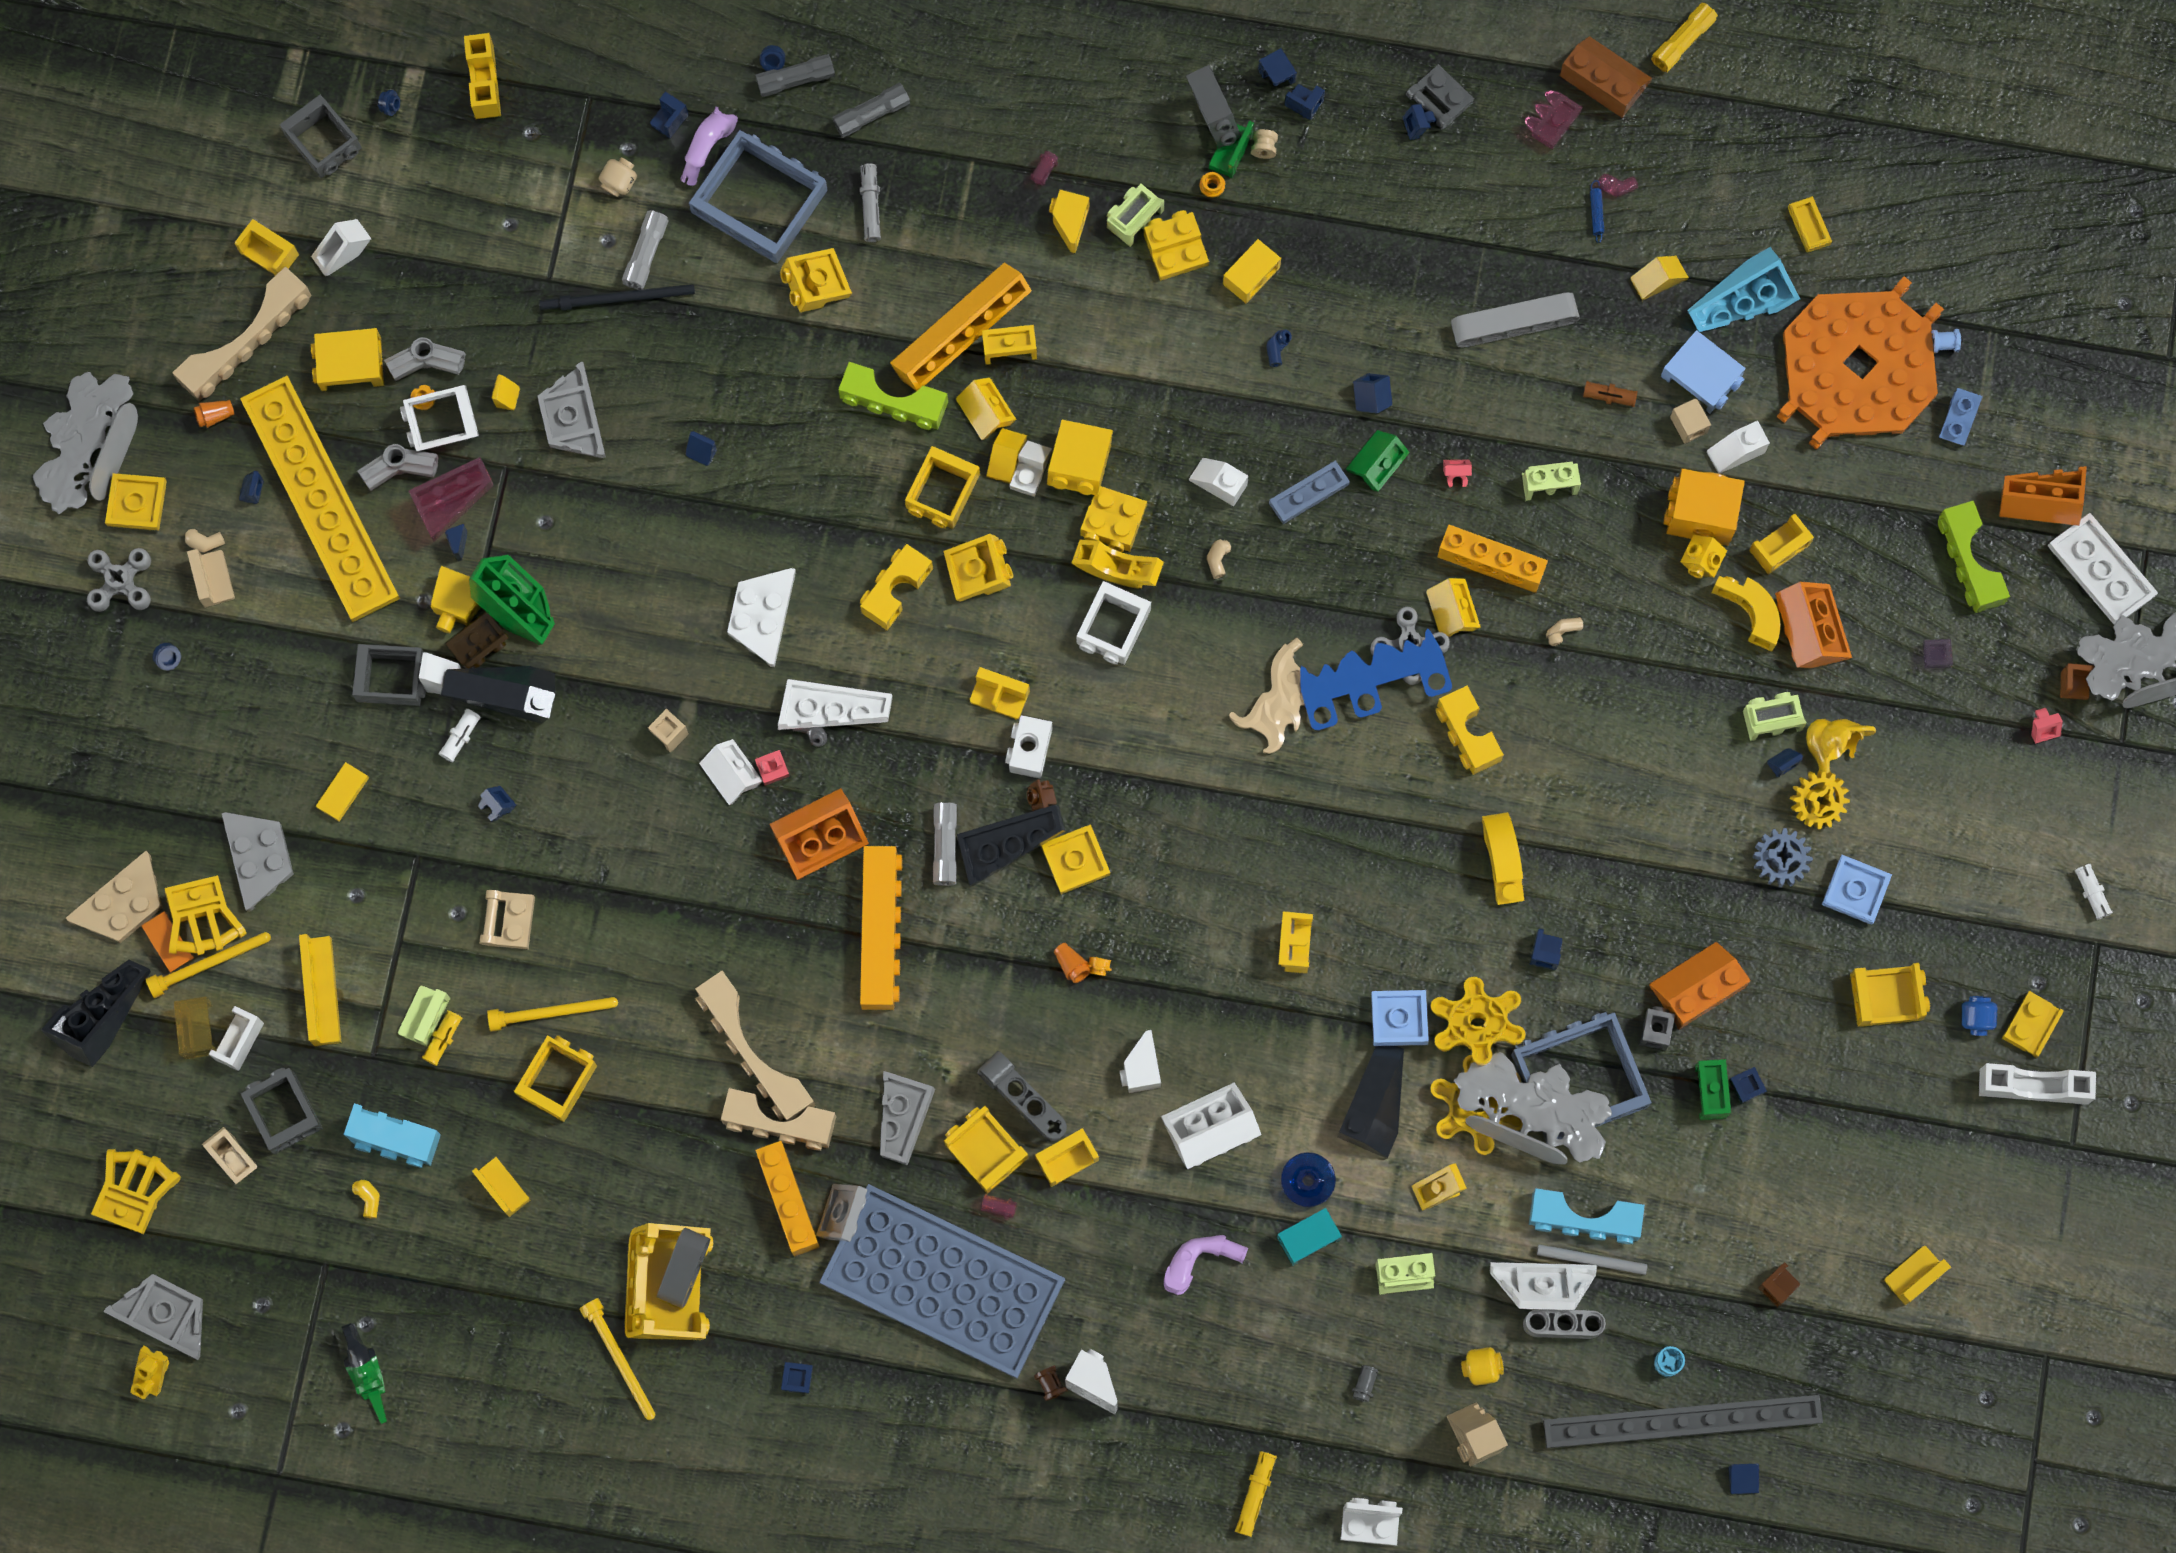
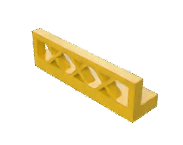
(320, 990)

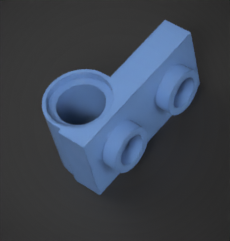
(1960, 416)

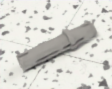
(870, 202)

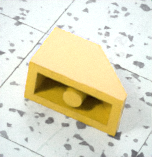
(1069, 216)

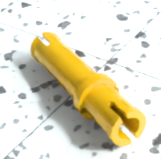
(1255, 1494)

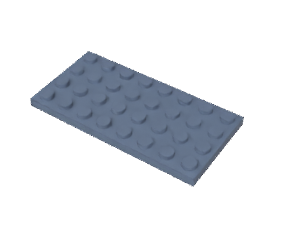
(944, 1282)

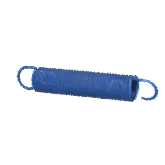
(1597, 211)

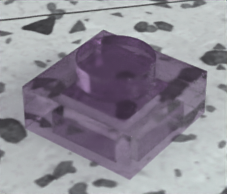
(1937, 653)

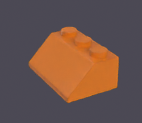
(1812, 624)
(819, 833)
(1700, 984)

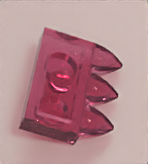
(1554, 120)

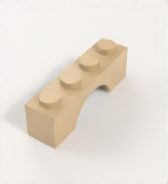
(811, 1127)

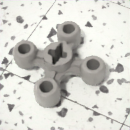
(124, 572)
(1409, 632)

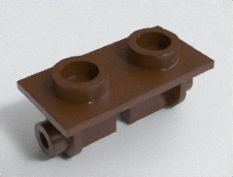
(1040, 795)

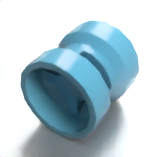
(1673, 1359)

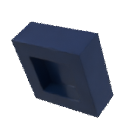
(1747, 1085)
(797, 1377)

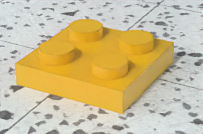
(135, 501)
(1075, 859)

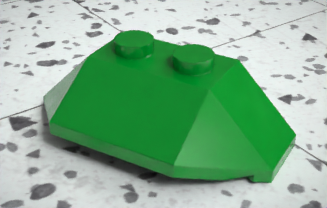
(512, 598)

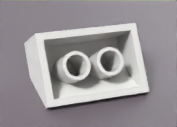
(1211, 1125)
(1092, 1380)

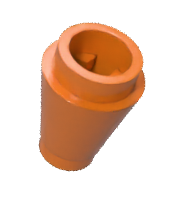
(212, 412)
(1071, 963)

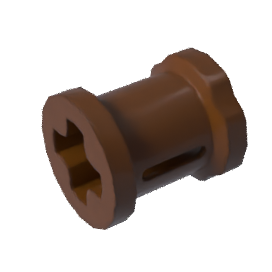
(1050, 1383)

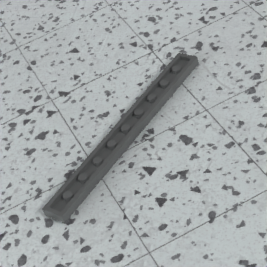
(1682, 1421)

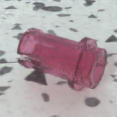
(1047, 163)
(999, 1206)

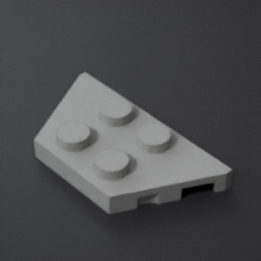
(571, 415)
(258, 856)
(163, 1313)

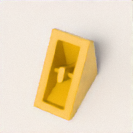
(1658, 276)
(1005, 455)

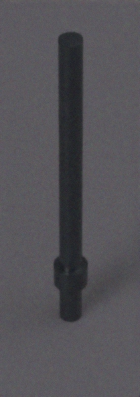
(566, 302)

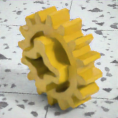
(1814, 810)

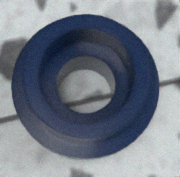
(389, 102)

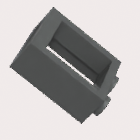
(1213, 106)
(307, 117)
(363, 672)
(292, 1134)

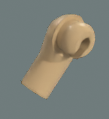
(202, 543)
(1215, 555)
(1562, 626)

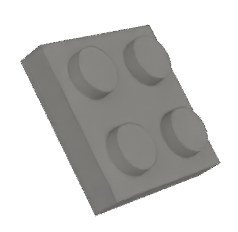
(842, 1212)

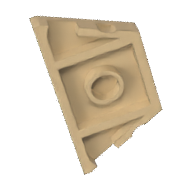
(122, 902)

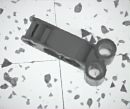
(999, 1073)

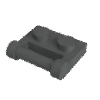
(1445, 92)

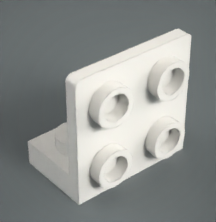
(1370, 1522)

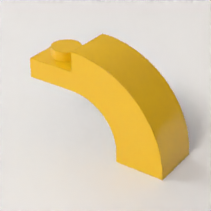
(1116, 566)
(1757, 604)
(1504, 858)

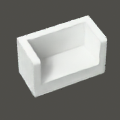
(238, 1039)

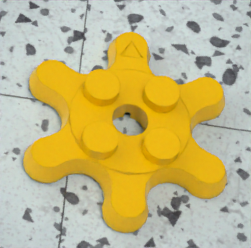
(1478, 1005)
(1456, 1118)

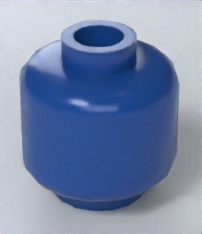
(1979, 1015)

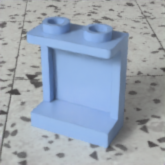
(1705, 371)

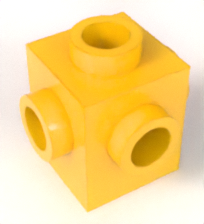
(1703, 556)

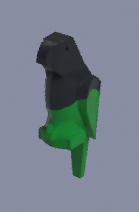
(364, 1370)

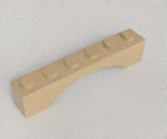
(204, 371)
(723, 1003)

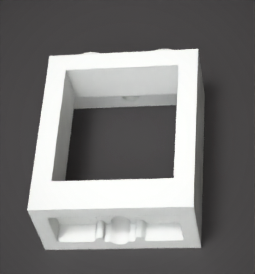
(466, 412)
(1121, 599)

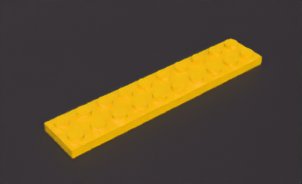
(320, 499)

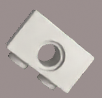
(1030, 762)

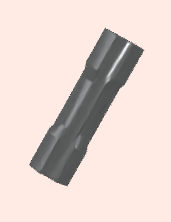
(778, 80)
(854, 118)

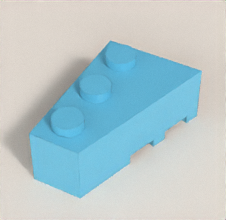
(391, 1136)

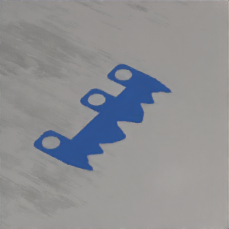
(1358, 678)

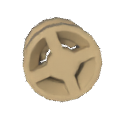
(1264, 144)

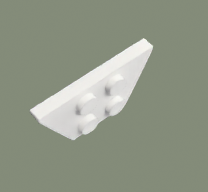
(761, 613)
(1544, 1284)

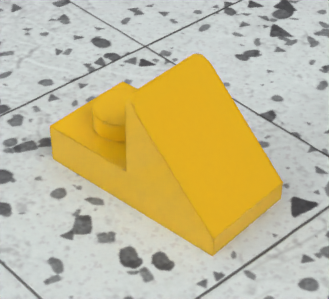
(1439, 1187)

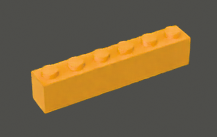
(961, 326)
(879, 928)

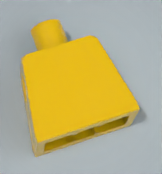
(453, 600)

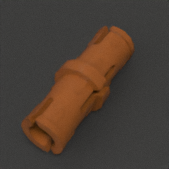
(1592, 391)

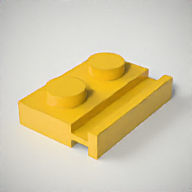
(2032, 1024)

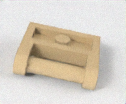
(516, 920)

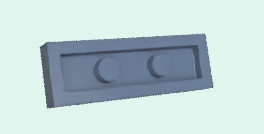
(1309, 492)

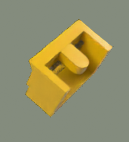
(1295, 942)

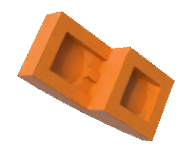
(159, 932)

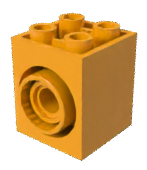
(1704, 505)

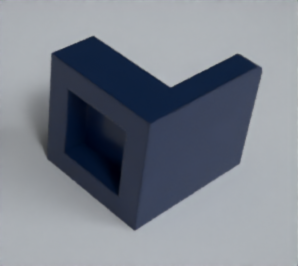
(1277, 68)
(1305, 101)
(670, 115)
(1372, 393)
(1546, 950)

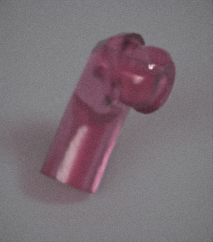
(1616, 187)

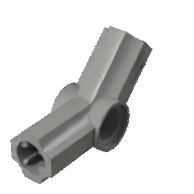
(439, 358)
(412, 463)

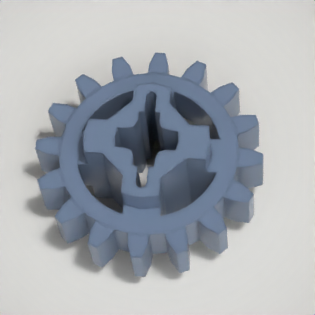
(1793, 857)

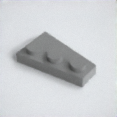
(904, 1111)

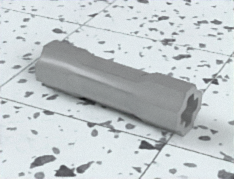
(651, 233)
(944, 857)

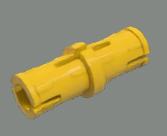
(442, 1038)

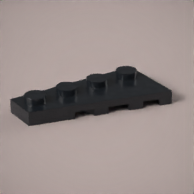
(1003, 842)

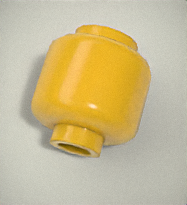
(1483, 1366)

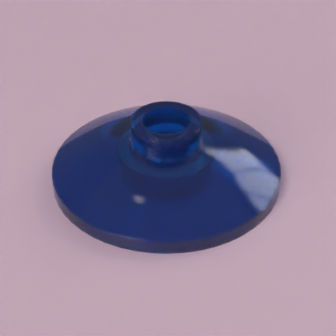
(1311, 1166)

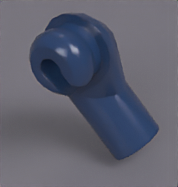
(1276, 345)

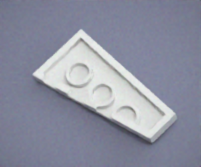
(828, 705)

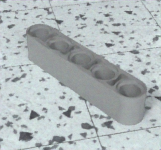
(1515, 320)

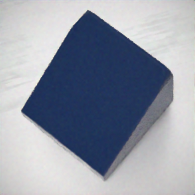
(700, 448)
(251, 488)
(457, 540)
(1785, 761)
(1744, 1478)

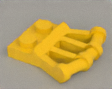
(198, 900)
(127, 1207)

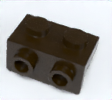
(477, 641)

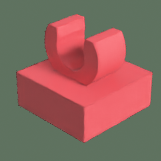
(1457, 468)
(2046, 726)
(772, 767)

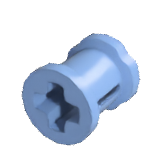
(1946, 340)

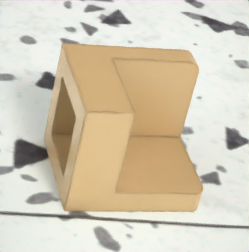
(1690, 421)
(668, 730)

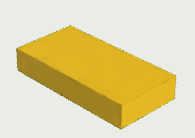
(1809, 224)
(342, 792)

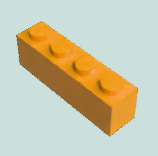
(787, 1198)

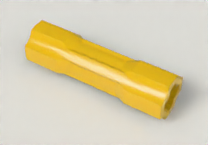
(1696, 24)

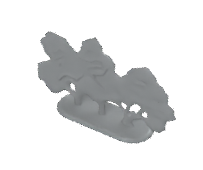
(80, 434)
(2134, 655)
(1540, 1104)

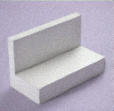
(730, 770)

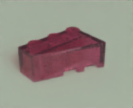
(450, 496)

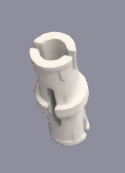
(459, 735)
(2093, 891)

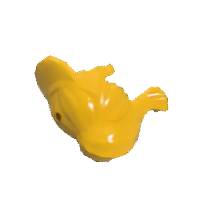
(1832, 738)

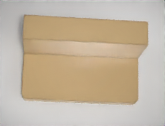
(211, 577)

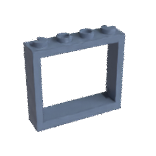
(773, 156)
(1578, 1030)

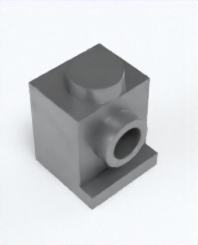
(1665, 1020)

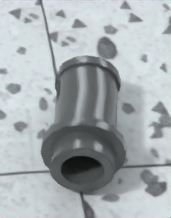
(1365, 1383)

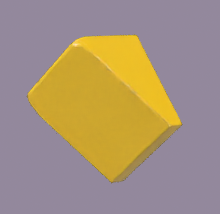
(505, 393)

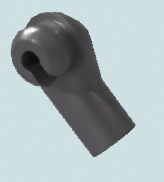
(816, 734)

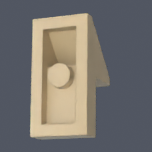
(229, 1155)

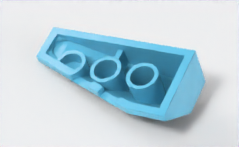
(1750, 290)

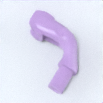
(707, 134)
(1178, 1273)

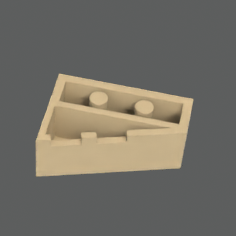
(1477, 1434)

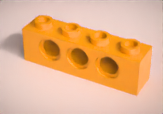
(1492, 558)

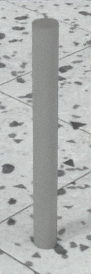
(1591, 1259)

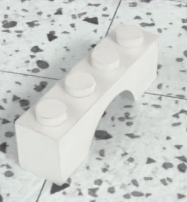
(2015, 1083)

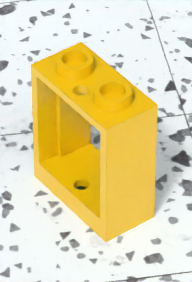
(952, 465)
(560, 1045)

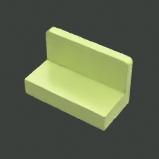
(424, 1015)

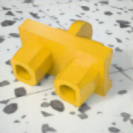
(149, 1373)

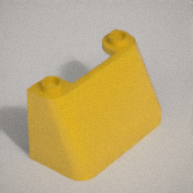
(648, 1259)

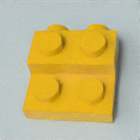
(1175, 245)
(815, 279)
(1113, 519)
(978, 567)

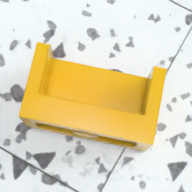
(266, 248)
(1252, 271)
(1009, 342)
(1782, 544)
(1067, 1157)

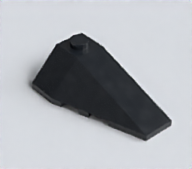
(509, 690)
(93, 1020)
(1375, 1109)

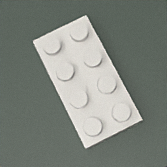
(2102, 569)

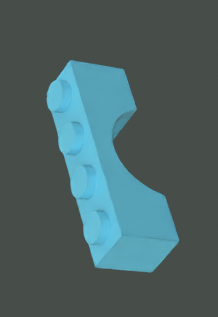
(1551, 1211)

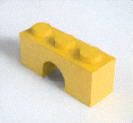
(483, 76)
(906, 567)
(1476, 751)

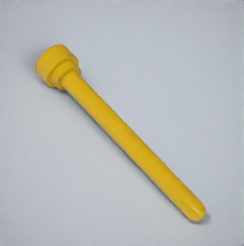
(159, 984)
(499, 1019)
(594, 1313)

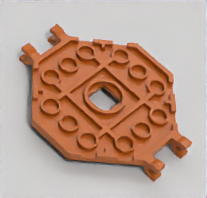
(1835, 395)

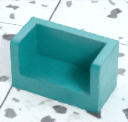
(1309, 1236)

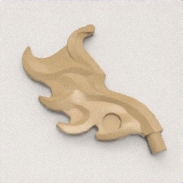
(1279, 705)

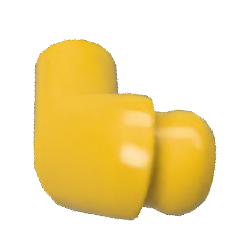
(369, 1195)

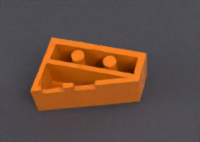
(2045, 497)

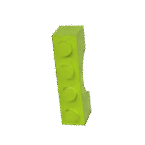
(923, 407)
(1983, 587)

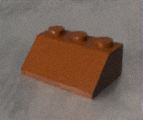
(1604, 76)

